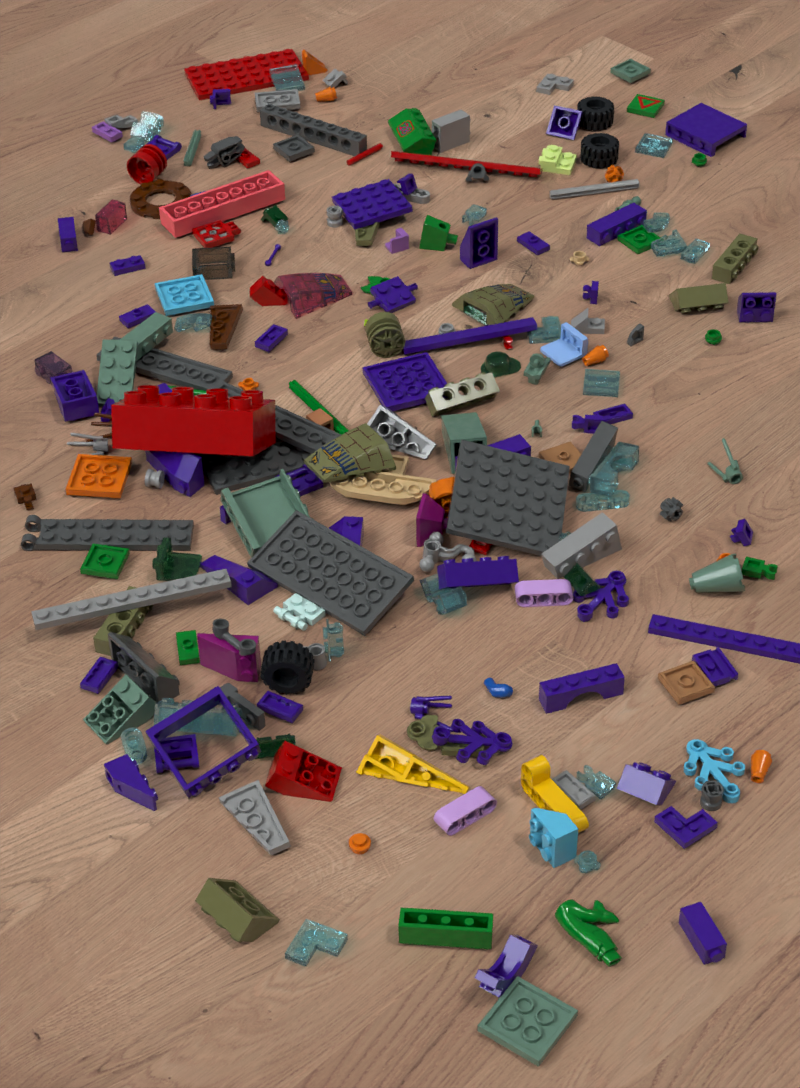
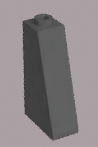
(593, 455)

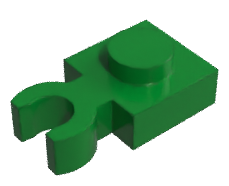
(756, 567)

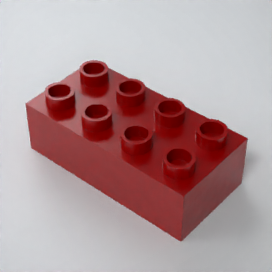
(193, 423)

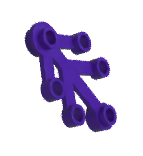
(616, 581)
(497, 742)

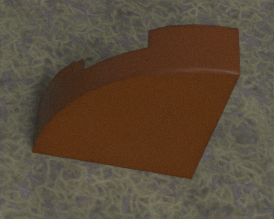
(89, 226)

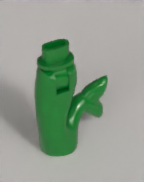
(576, 920)

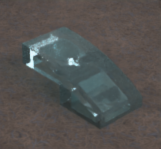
(196, 320)

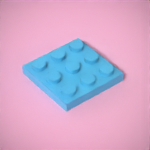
(184, 295)

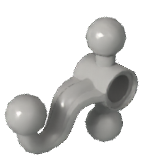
(434, 552)

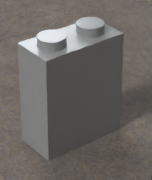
(451, 130)

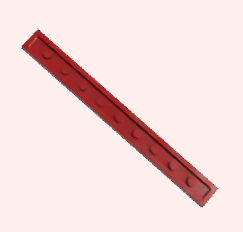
(459, 163)

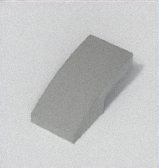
(119, 122)

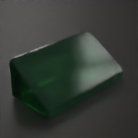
(581, 580)

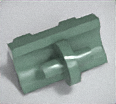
(536, 368)

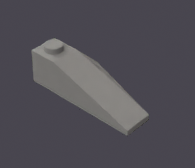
(400, 434)

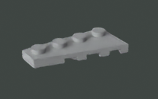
(254, 812)

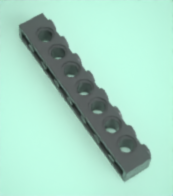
(313, 130)

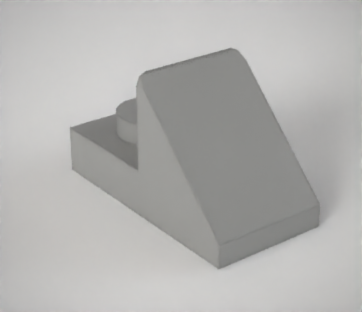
(588, 325)

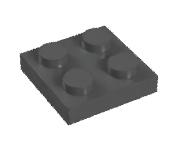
(293, 148)

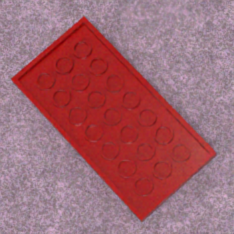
(240, 74)

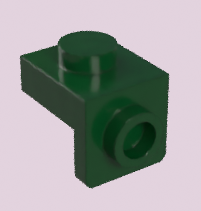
(273, 215)

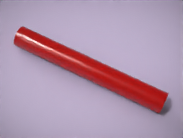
(364, 154)

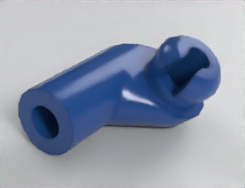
(498, 690)

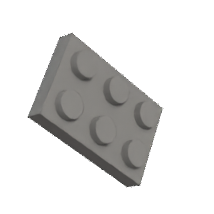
(284, 99)

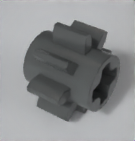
(671, 509)

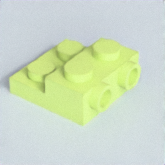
(556, 161)

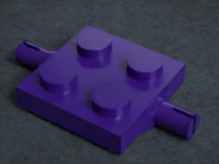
(392, 295)

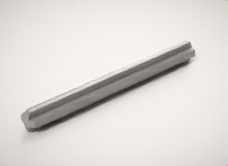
(594, 189)

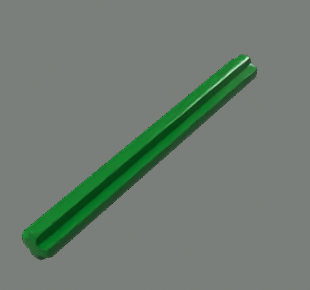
(306, 397)

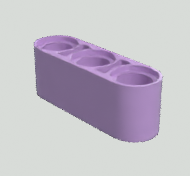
(543, 593)
(465, 810)

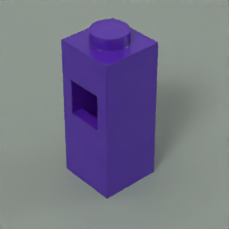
(67, 234)
(702, 933)

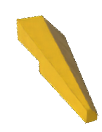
(396, 763)

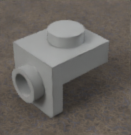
(335, 78)

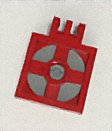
(216, 233)

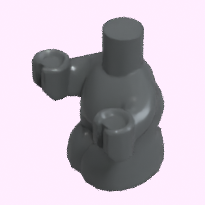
(477, 171)

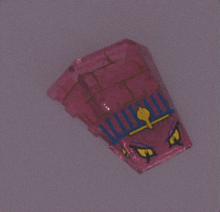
(312, 290)

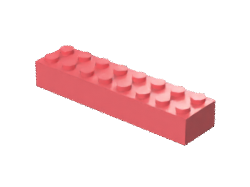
(222, 203)

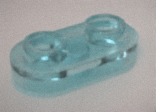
(134, 744)

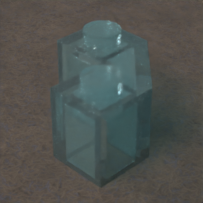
(148, 127)
(445, 599)

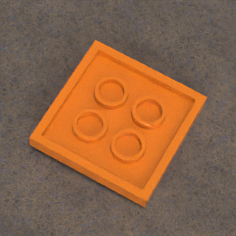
(99, 476)

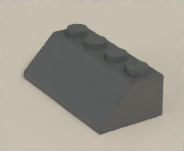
(143, 668)

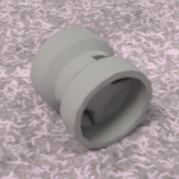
(334, 216)

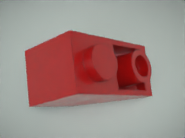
(267, 293)

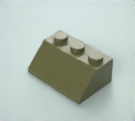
(699, 297)
(235, 909)

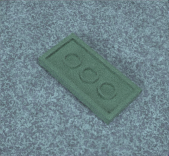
(116, 369)

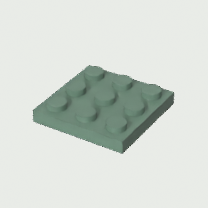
(527, 1021)

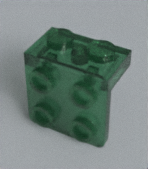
(174, 565)

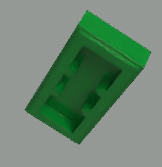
(187, 647)

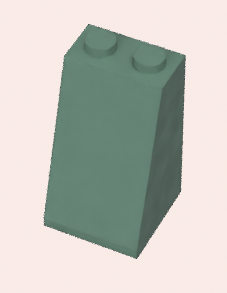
(458, 428)

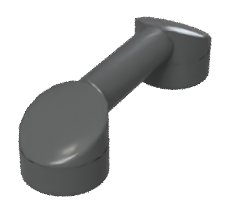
(221, 631)

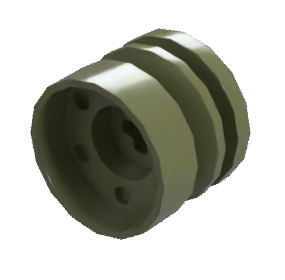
(385, 334)

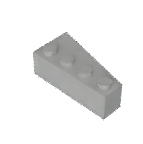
(584, 546)

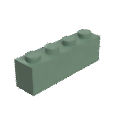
(150, 333)

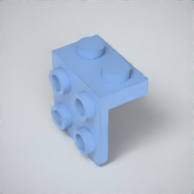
(568, 348)

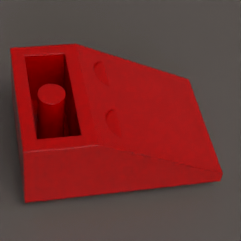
(302, 774)

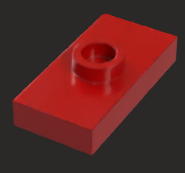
(248, 159)

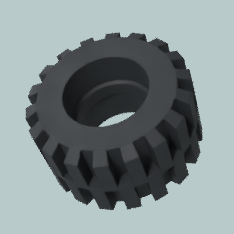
(597, 113)
(599, 150)
(287, 667)

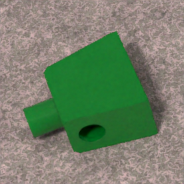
(436, 235)

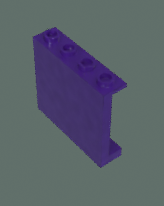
(704, 128)

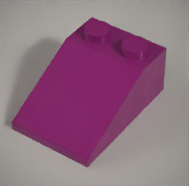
(225, 658)

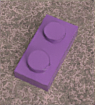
(107, 132)

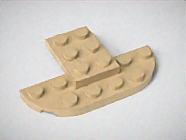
(386, 486)

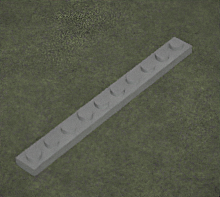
(131, 599)

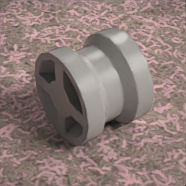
(154, 478)

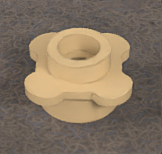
(579, 257)

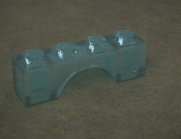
(605, 477)

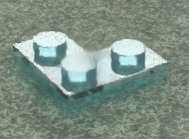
(547, 333)
(315, 937)

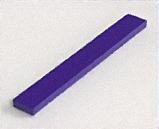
(469, 335)

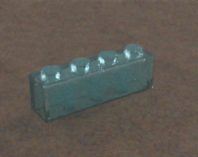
(212, 722)

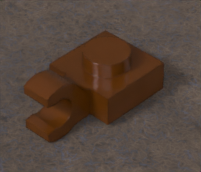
(25, 494)

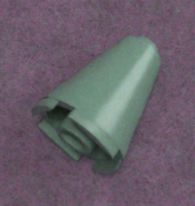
(719, 576)

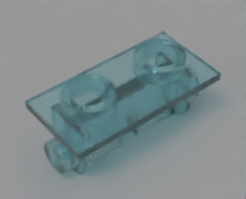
(334, 634)

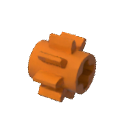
(614, 174)

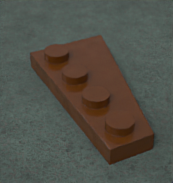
(223, 324)

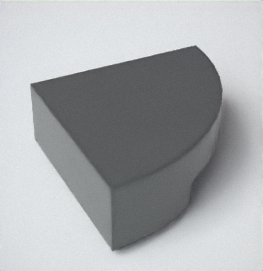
(636, 335)

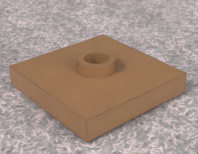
(563, 454)
(686, 682)

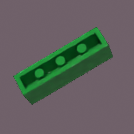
(445, 928)

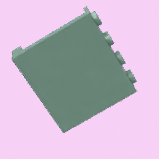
(262, 509)

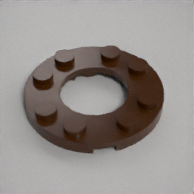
(139, 196)

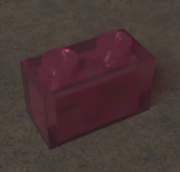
(111, 217)

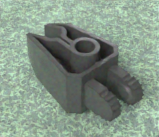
(224, 152)

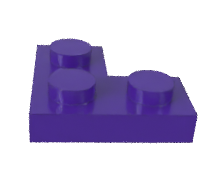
(684, 830)

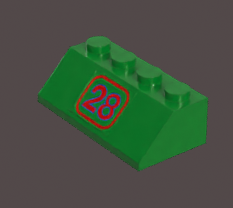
(412, 132)

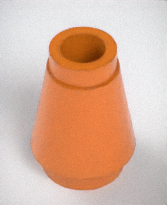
(327, 94)
(596, 355)
(760, 764)

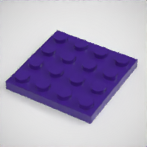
(372, 204)
(404, 380)

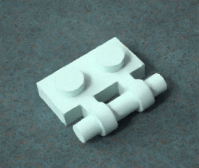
(303, 610)

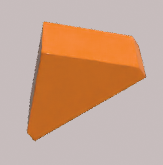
(312, 64)

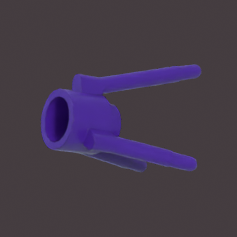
(422, 705)

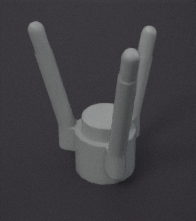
(99, 443)

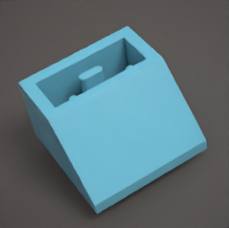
(553, 835)

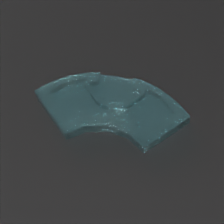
(658, 223)

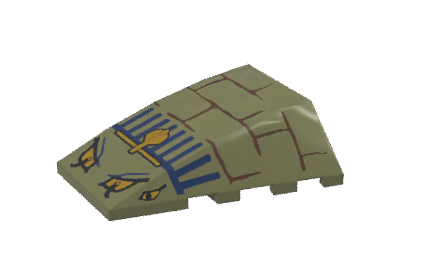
(497, 300)
(351, 454)

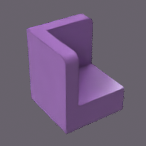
(399, 243)

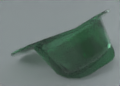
(500, 364)

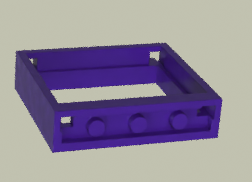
(187, 715)

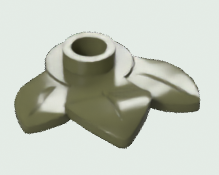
(425, 729)

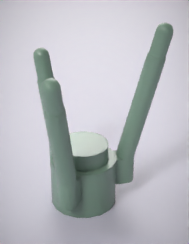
(733, 471)

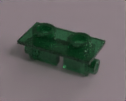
(270, 747)

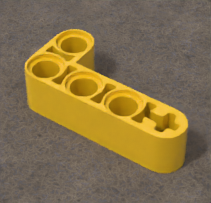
(546, 793)

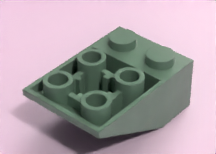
(120, 709)

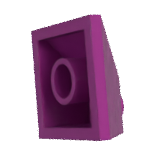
(429, 519)

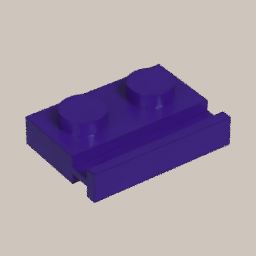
(715, 666)

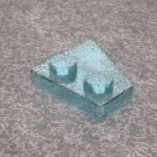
(669, 245)

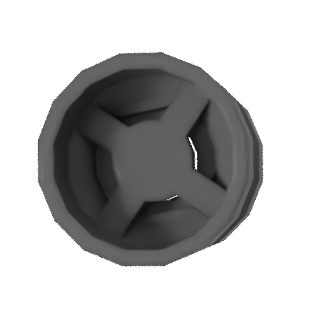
(711, 795)

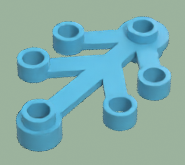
(697, 750)

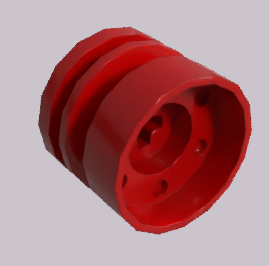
(146, 164)

